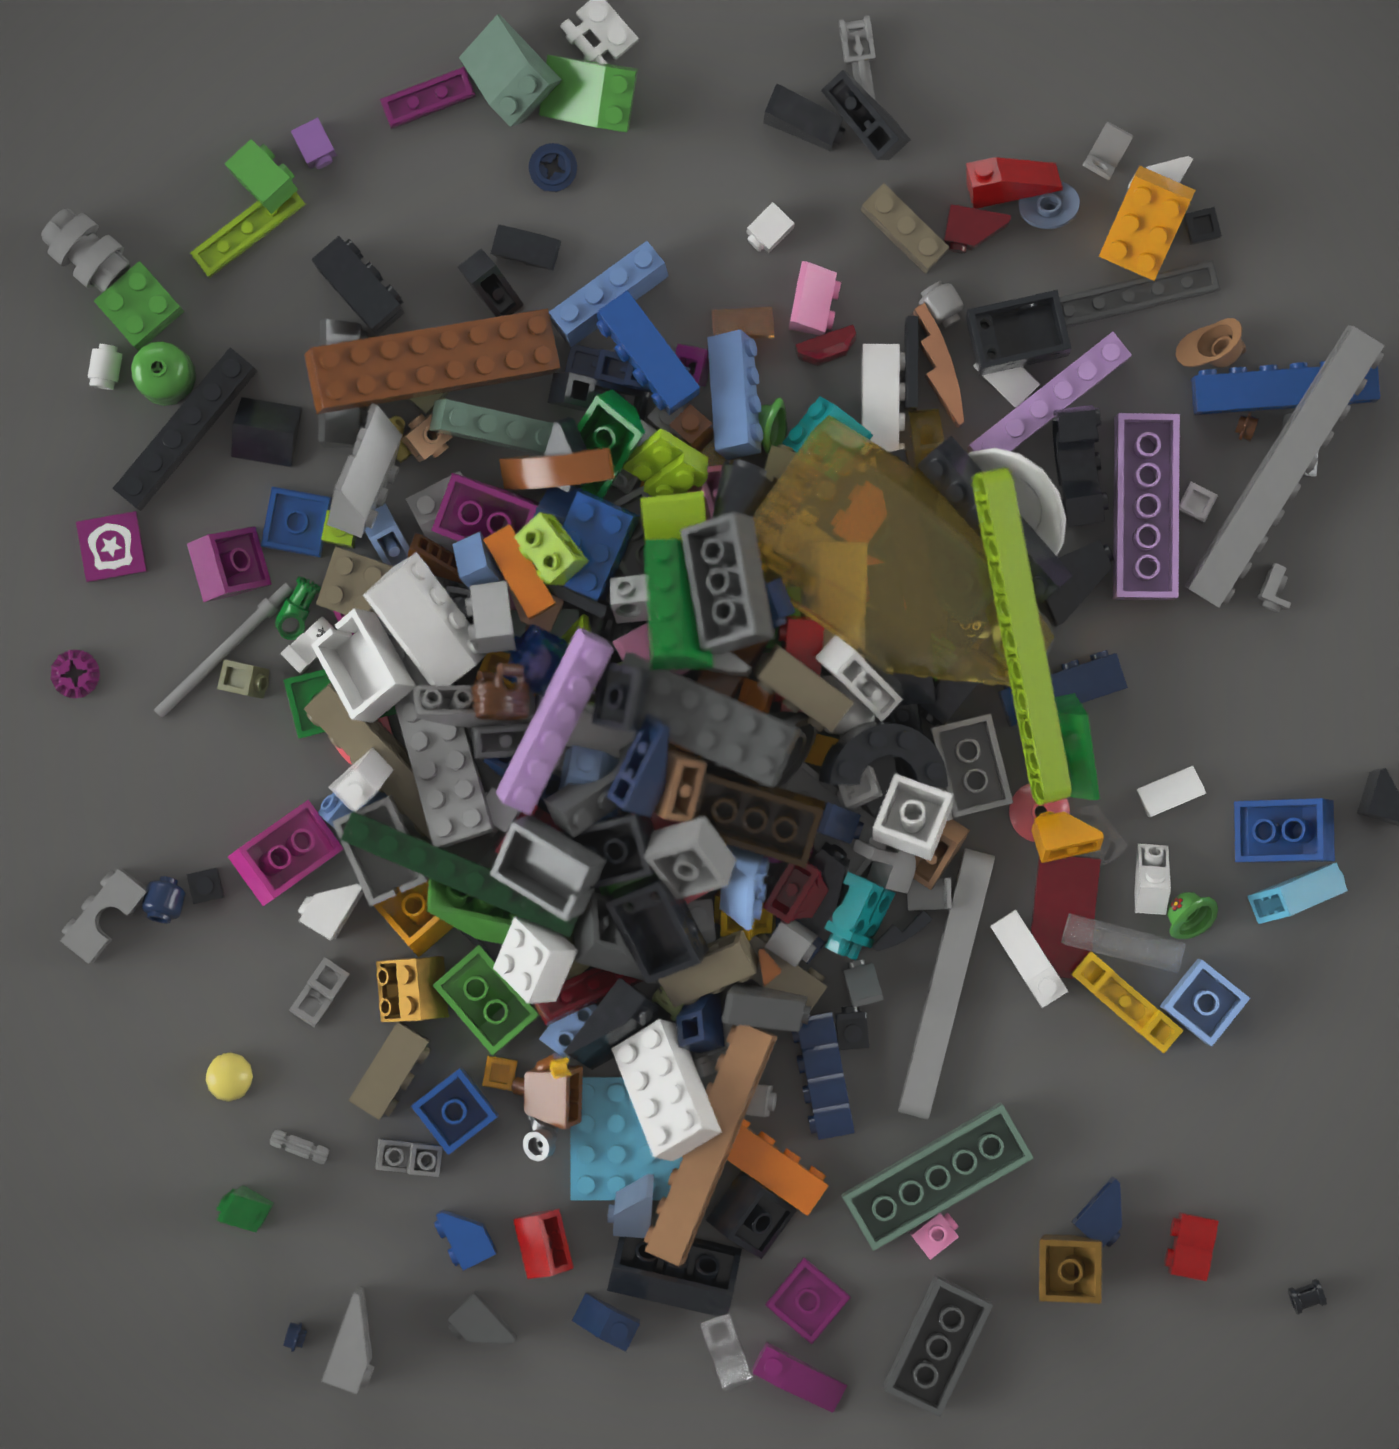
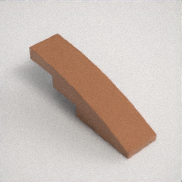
(943, 376)

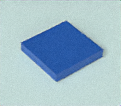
(295, 522)

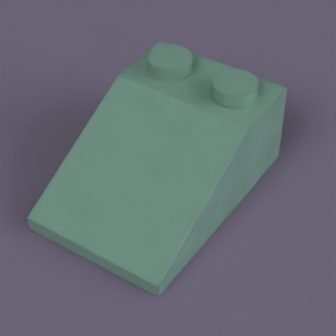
(508, 72)

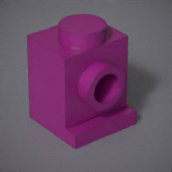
(690, 355)

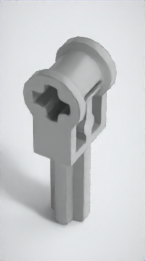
(859, 50)

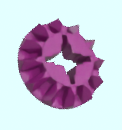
(86, 682)

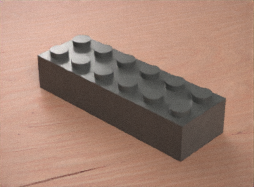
(717, 724)

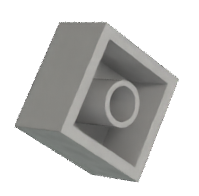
(690, 858)

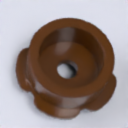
(1246, 426)

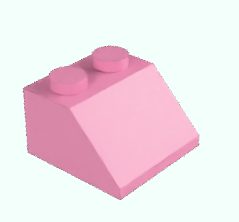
(813, 299)

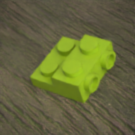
(667, 465)

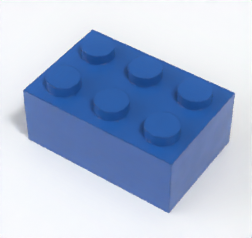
(602, 535)

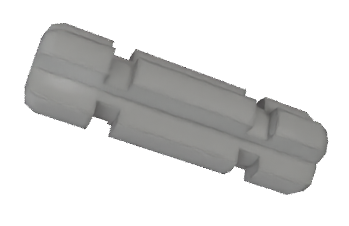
(299, 1146)

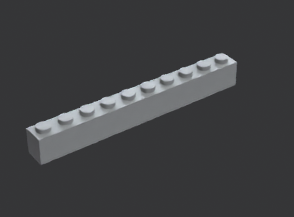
(1285, 465)

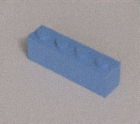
(635, 272)
(734, 394)

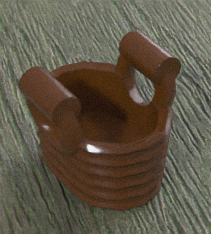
(497, 702)

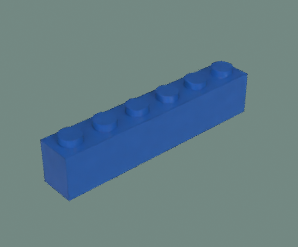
(1263, 389)

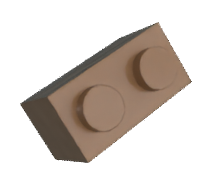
(681, 787)

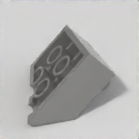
(366, 475)

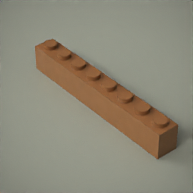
(702, 1167)

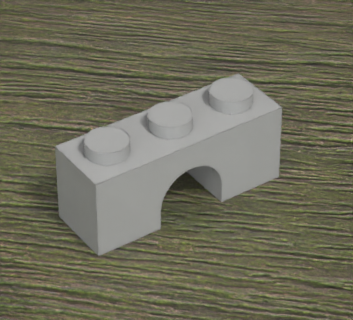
(85, 934)

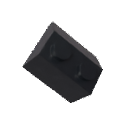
(751, 1215)

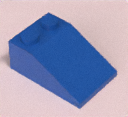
(1284, 830)

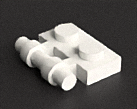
(606, 27)

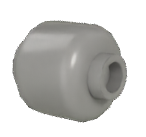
(942, 303)

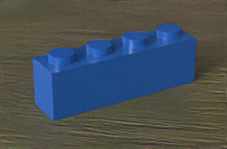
(647, 352)

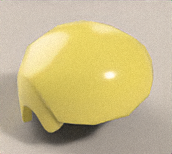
(229, 1076)

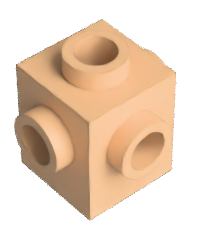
(418, 442)

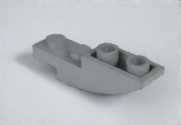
(455, 706)

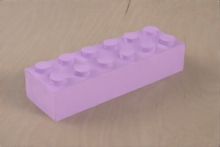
(1146, 506)

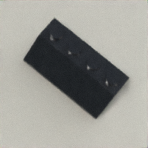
(699, 1285)

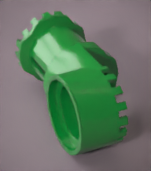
(297, 607)

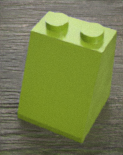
(666, 515)

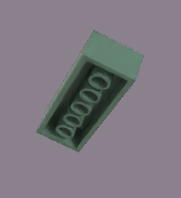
(937, 1176)

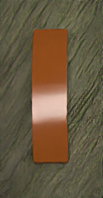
(557, 469)

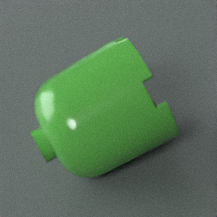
(172, 382)

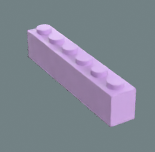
(1054, 395)
(554, 721)

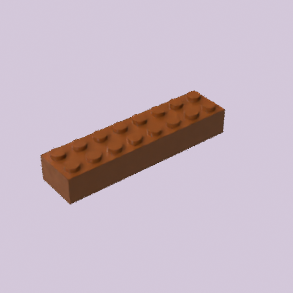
(431, 361)

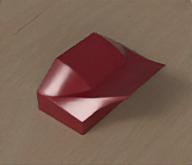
(827, 346)
(797, 893)

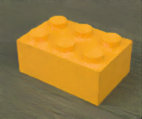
(1146, 223)

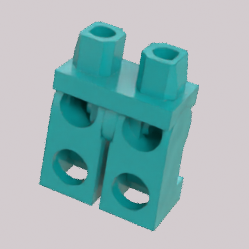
(858, 916)

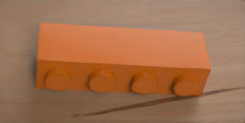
(777, 1169)

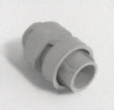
(75, 241)

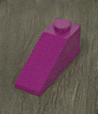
(798, 1377)

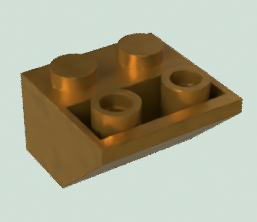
(408, 990)

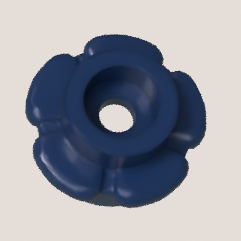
(295, 1336)

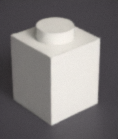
(769, 228)

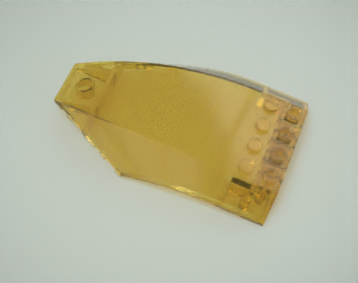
(882, 560)

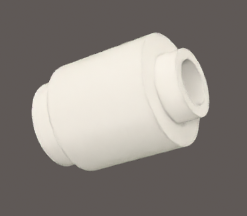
(104, 367)

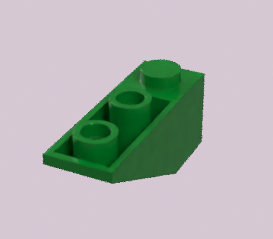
(244, 1209)

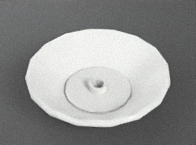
(1035, 493)

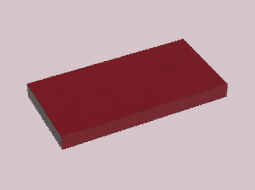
(1062, 889)

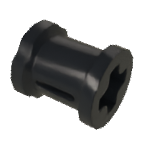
(1307, 1296)

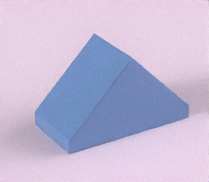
(475, 561)

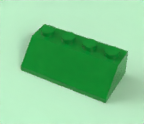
(670, 609)

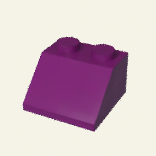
(229, 563)

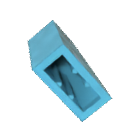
(1297, 893)

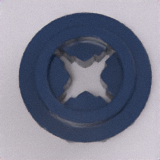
(547, 154)

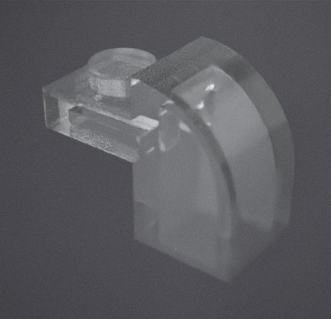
(726, 1352)

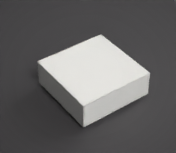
(1197, 502)

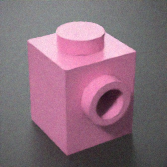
(935, 1234)

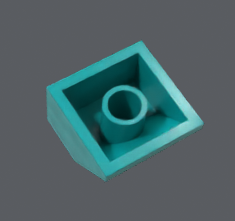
(815, 415)

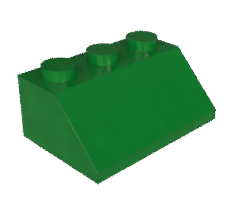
(611, 424)
(1077, 747)

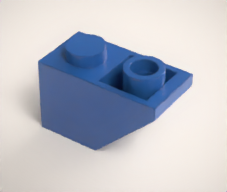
(467, 1238)

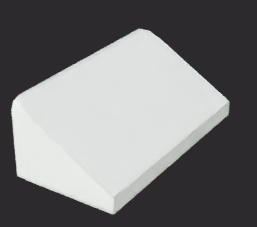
(1013, 384)
(1171, 791)

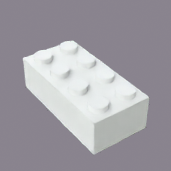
(666, 1091)

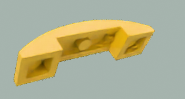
(1126, 1002)

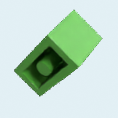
(261, 175)

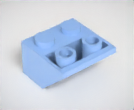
(746, 887)

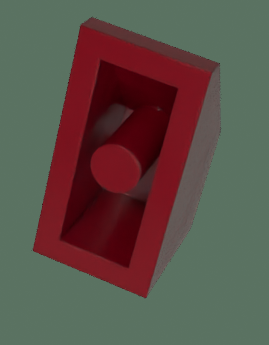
(971, 227)

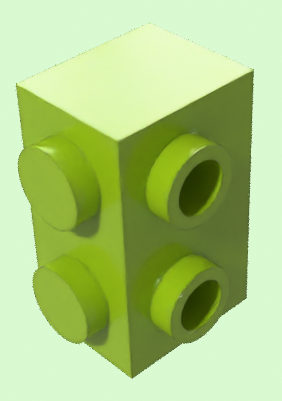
(550, 549)

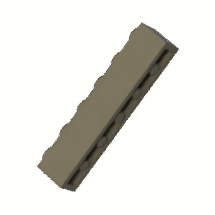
(358, 738)

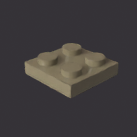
(348, 580)

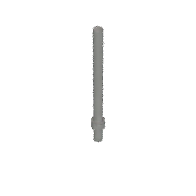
(266, 608)

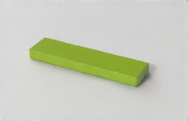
(242, 234)

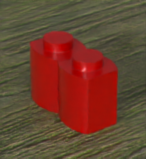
(1192, 1246)

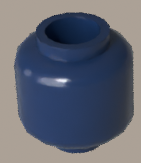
(163, 900)

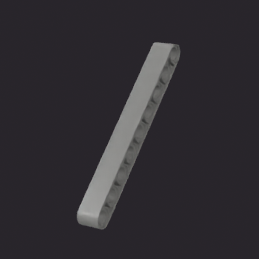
(946, 984)

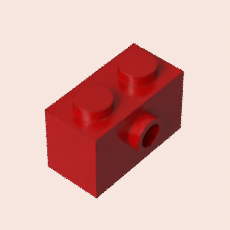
(543, 1244)

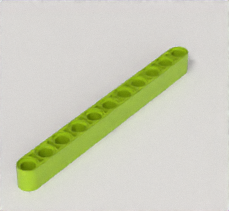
(1021, 635)

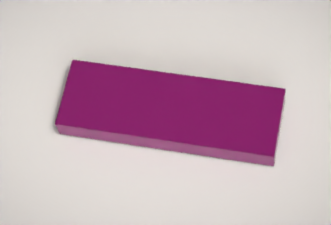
(427, 97)

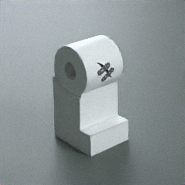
(300, 652)

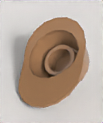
(1214, 344)

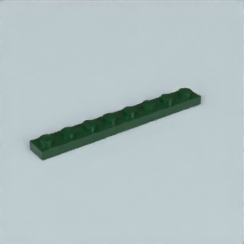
(447, 869)

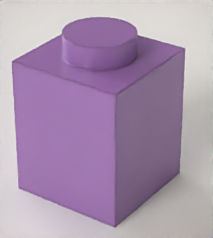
(314, 144)

